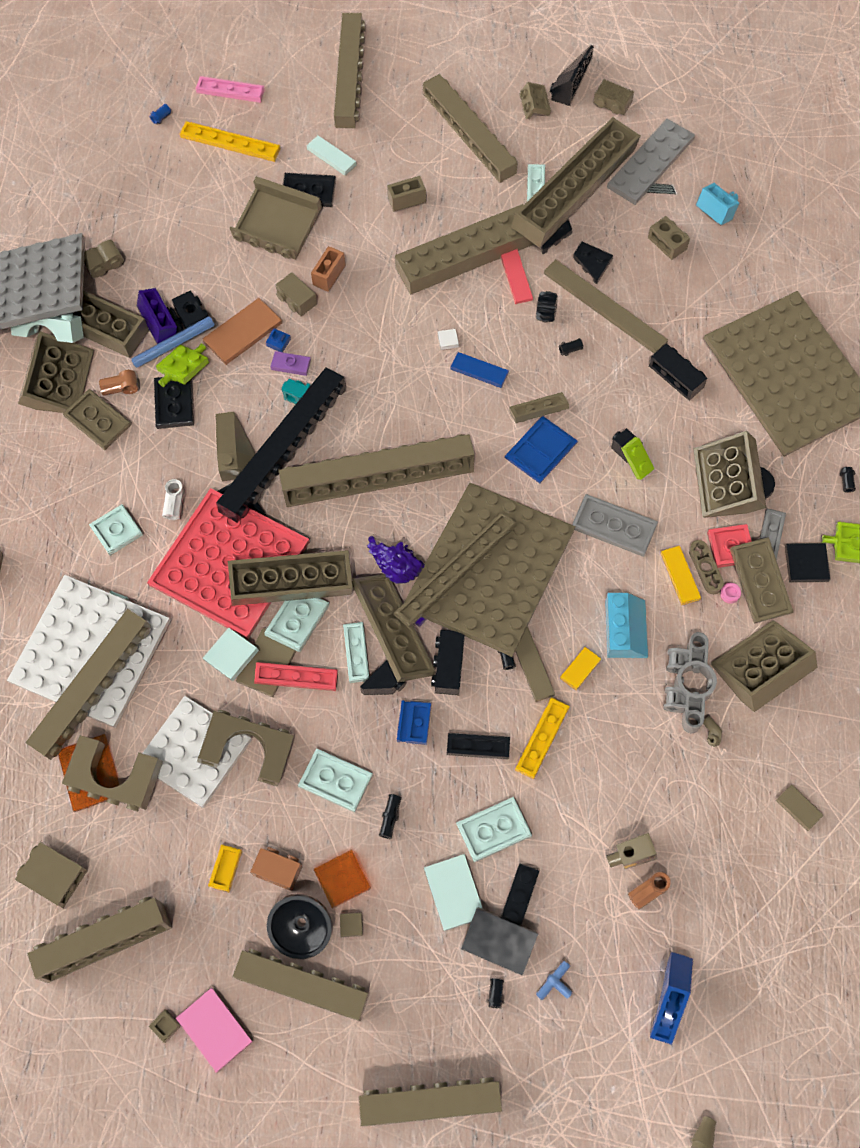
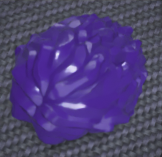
(395, 561)

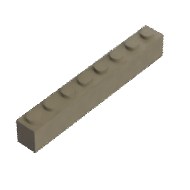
(349, 70)
(470, 128)
(89, 684)

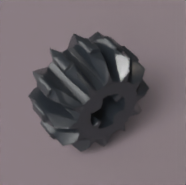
(546, 306)

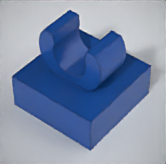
(278, 340)

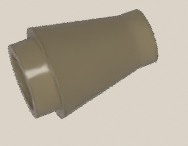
(704, 1134)

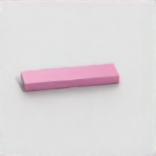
(230, 89)

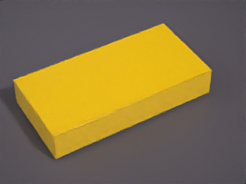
(580, 668)
(225, 868)

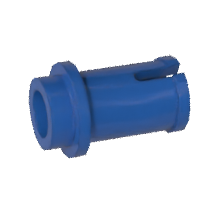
(159, 114)

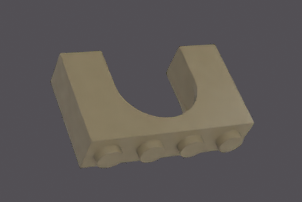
(274, 742)
(134, 792)

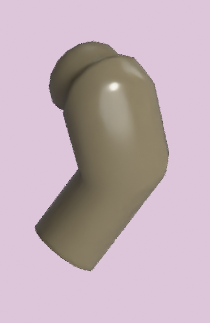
(715, 732)

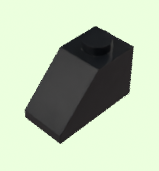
(382, 682)

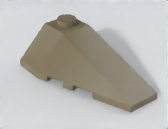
(232, 446)

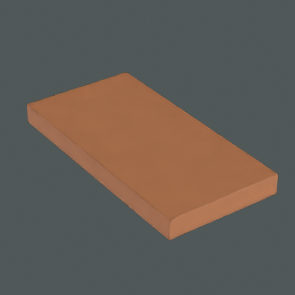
(242, 331)

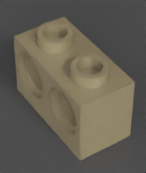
(668, 237)

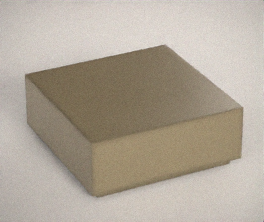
(351, 925)
(164, 1026)

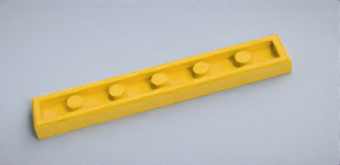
(230, 141)

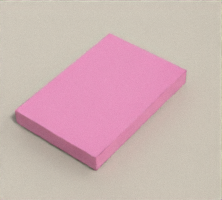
(214, 1030)

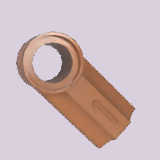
(124, 382)
(648, 891)

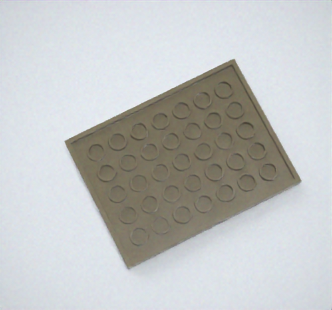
(789, 372)
(507, 584)

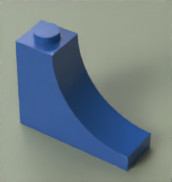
(673, 998)

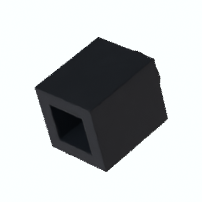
(621, 439)

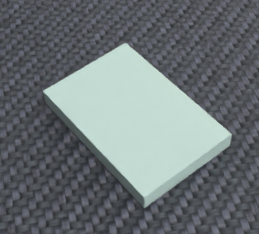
(296, 622)
(335, 780)
(493, 829)
(453, 891)

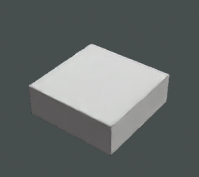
(448, 339)

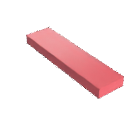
(516, 277)
(295, 676)

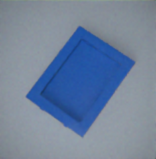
(541, 449)

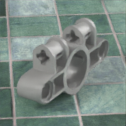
(680, 662)

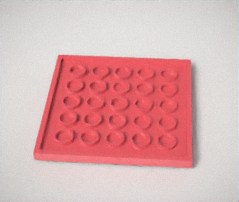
(198, 560)

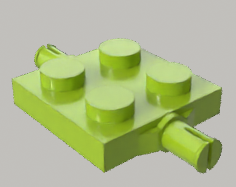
(182, 364)
(845, 542)

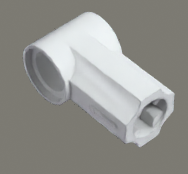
(173, 501)

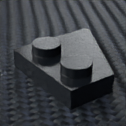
(592, 260)

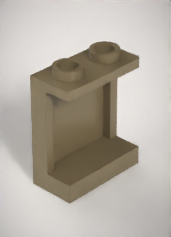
(51, 874)

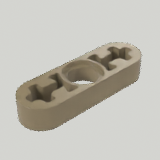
(706, 558)

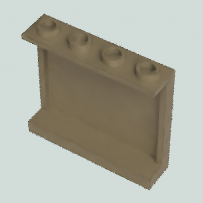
(277, 218)

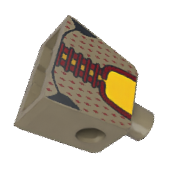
(642, 848)

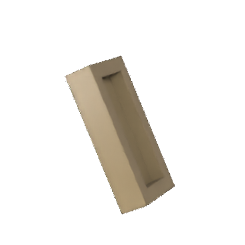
(799, 808)

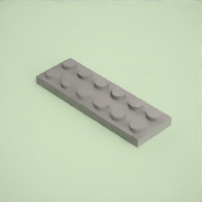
(650, 161)

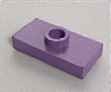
(290, 363)

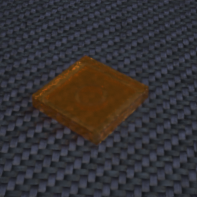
(342, 879)

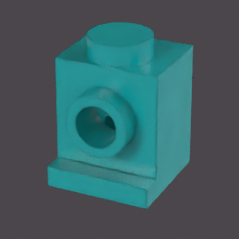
(293, 390)

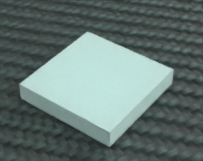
(116, 529)
(230, 654)

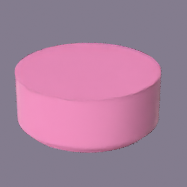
(730, 593)

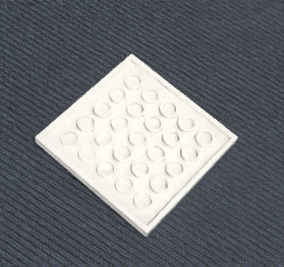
(69, 635)

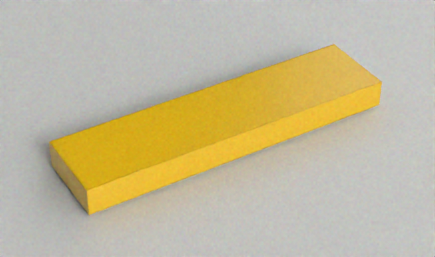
(542, 738)

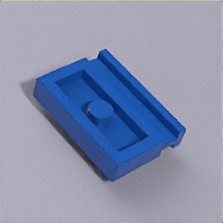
(414, 722)

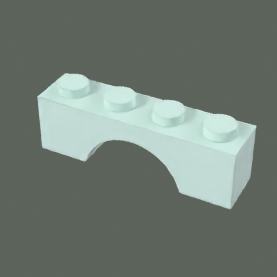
(64, 327)

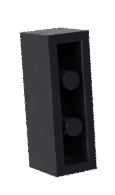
(678, 371)
(448, 662)

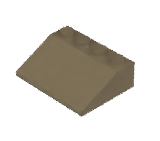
(55, 374)
(729, 476)
(765, 665)

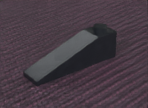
(570, 79)

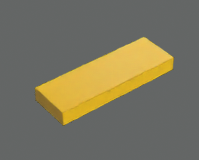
(680, 575)

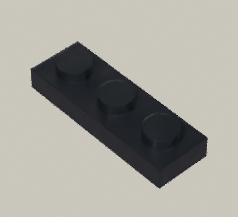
(478, 746)
(520, 894)

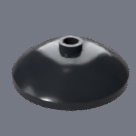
(297, 938)

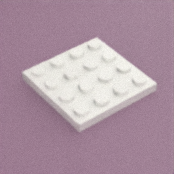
(179, 747)

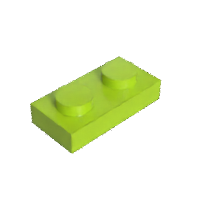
(637, 458)

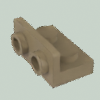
(534, 100)

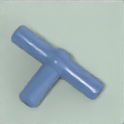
(554, 981)

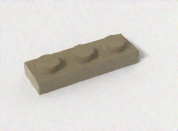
(539, 407)

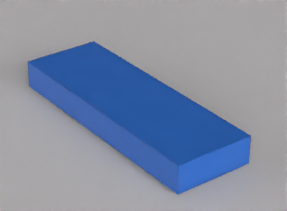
(479, 370)

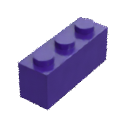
(156, 315)

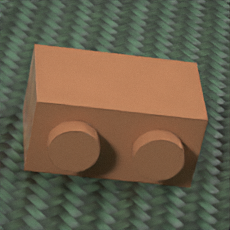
(328, 268)
(276, 868)

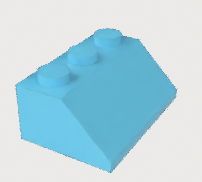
(626, 626)

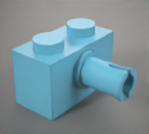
(718, 203)

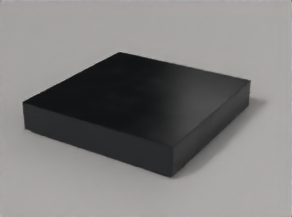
(807, 562)

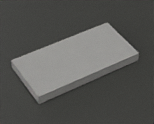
(614, 525)

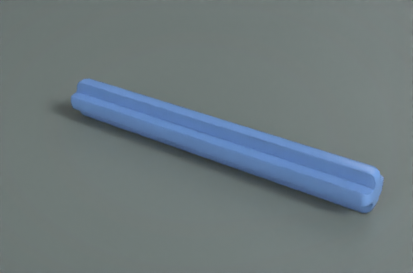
(172, 342)

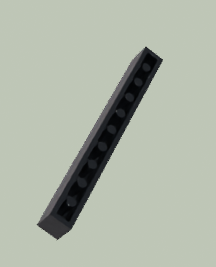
(280, 445)

